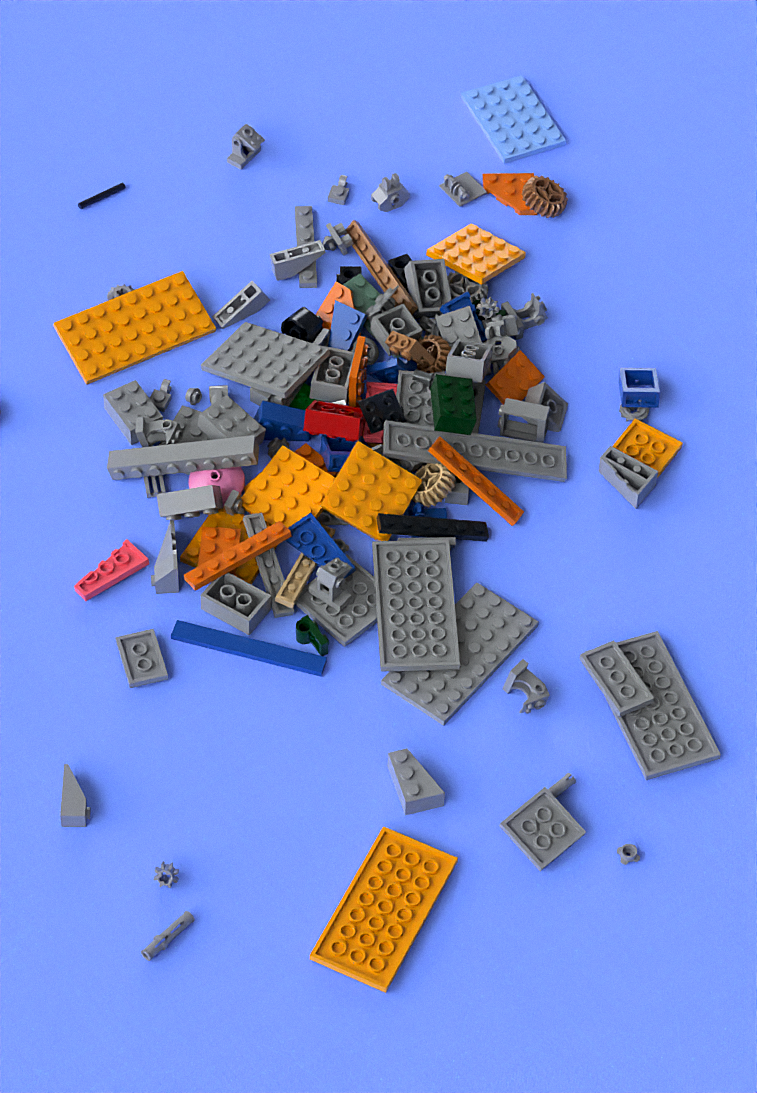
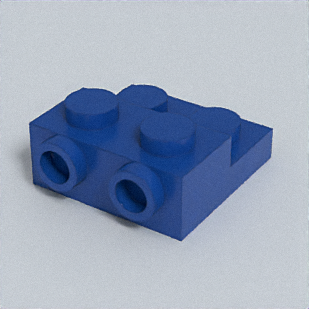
(388, 371)

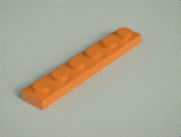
(475, 481)
(237, 555)

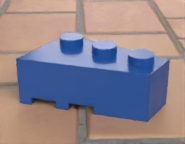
(282, 422)

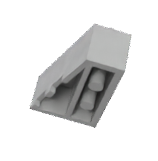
(627, 475)
(413, 783)

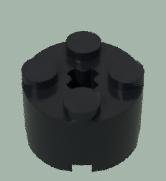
(302, 325)

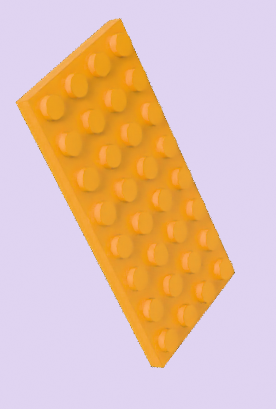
(134, 327)
(383, 909)

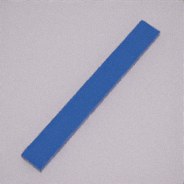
(249, 648)

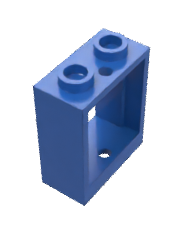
(630, 396)
(335, 452)

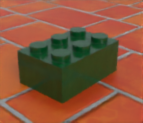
(453, 404)

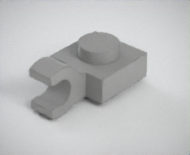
(339, 193)
(162, 398)
(234, 504)

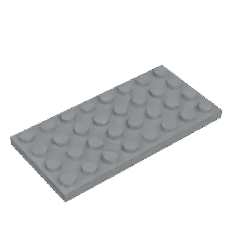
(415, 605)
(487, 636)
(670, 730)

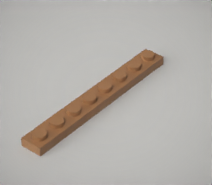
(378, 266)

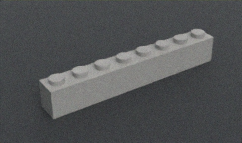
(183, 457)

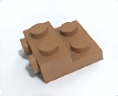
(408, 348)

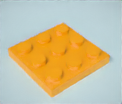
(648, 445)

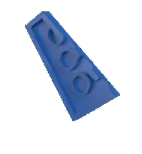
(316, 543)

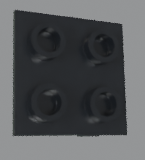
(381, 408)

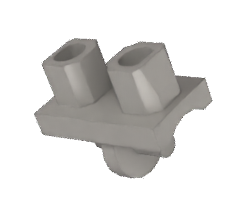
(334, 240)

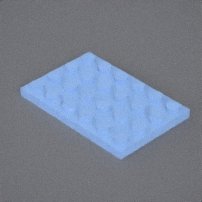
(513, 119)

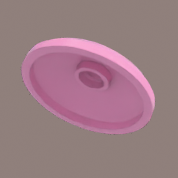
(227, 479)

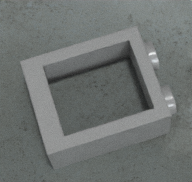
(523, 430)

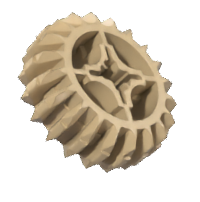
(435, 484)

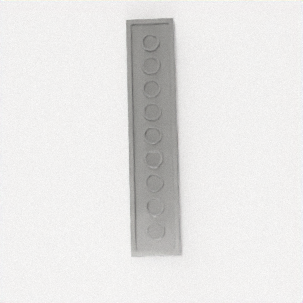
(481, 450)

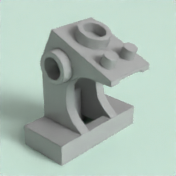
(244, 139)
(533, 309)
(156, 431)
(332, 578)
(526, 681)

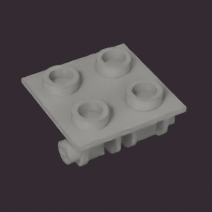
(462, 188)
(383, 303)

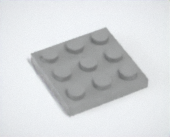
(542, 829)

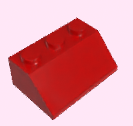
(334, 420)

